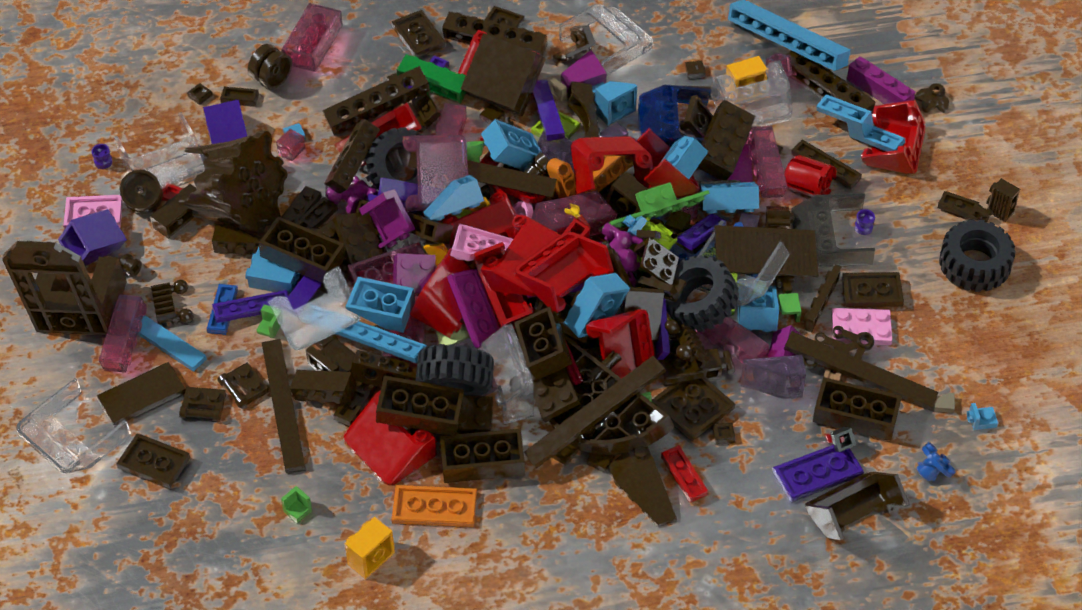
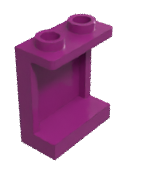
(389, 218)

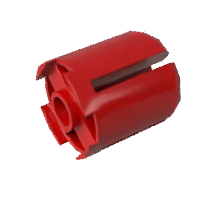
(809, 176)

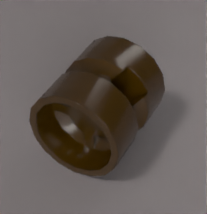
(539, 166)

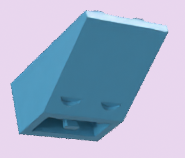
(456, 196)

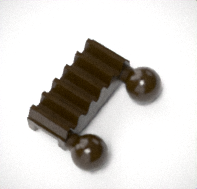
(164, 302)
(690, 345)

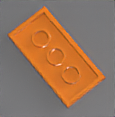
(434, 506)

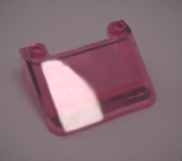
(438, 164)

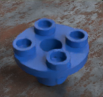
(934, 464)

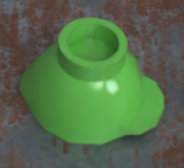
(474, 150)

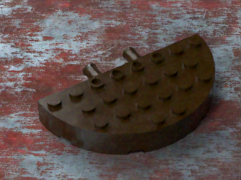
(629, 426)

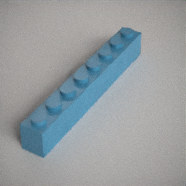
(789, 35)

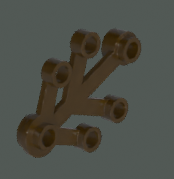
(843, 347)

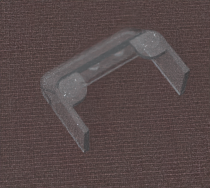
(511, 375)

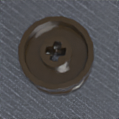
(270, 66)
(141, 202)

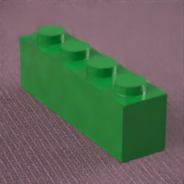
(441, 80)

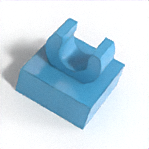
(634, 224)

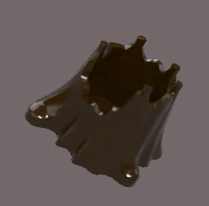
(238, 182)

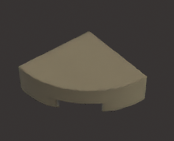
(945, 403)

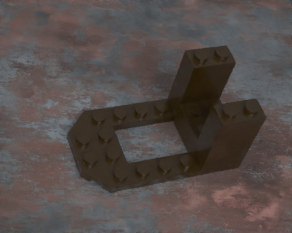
(48, 297)

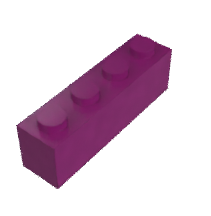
(878, 83)

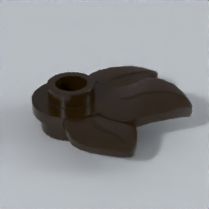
(932, 99)

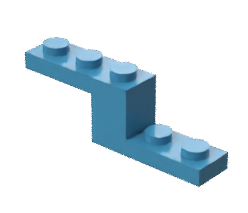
(860, 123)

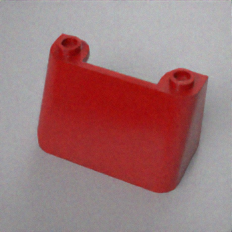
(903, 120)
(436, 301)

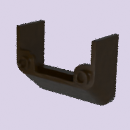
(855, 500)

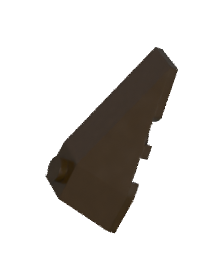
(640, 479)

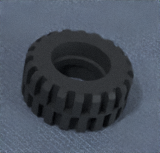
(376, 155)
(974, 273)
(712, 308)
(456, 368)

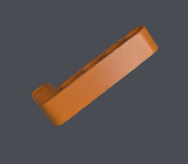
(565, 186)

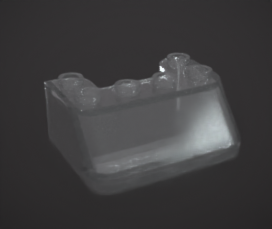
(766, 99)
(317, 318)

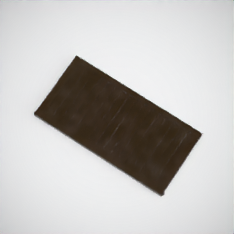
(749, 248)

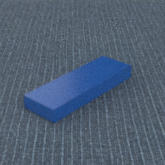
(223, 294)

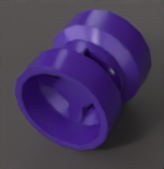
(101, 156)
(864, 222)

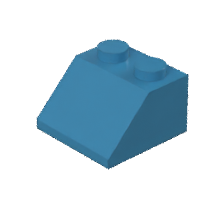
(615, 101)

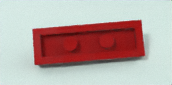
(684, 473)

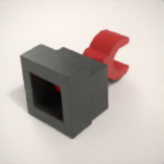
(841, 439)

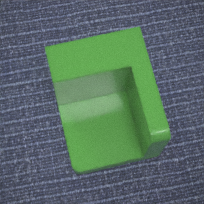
(790, 305)
(269, 324)
(296, 504)

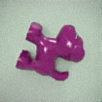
(356, 191)
(621, 242)

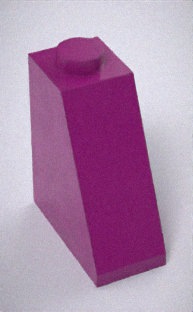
(584, 70)

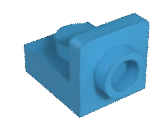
(981, 417)

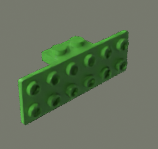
(658, 202)

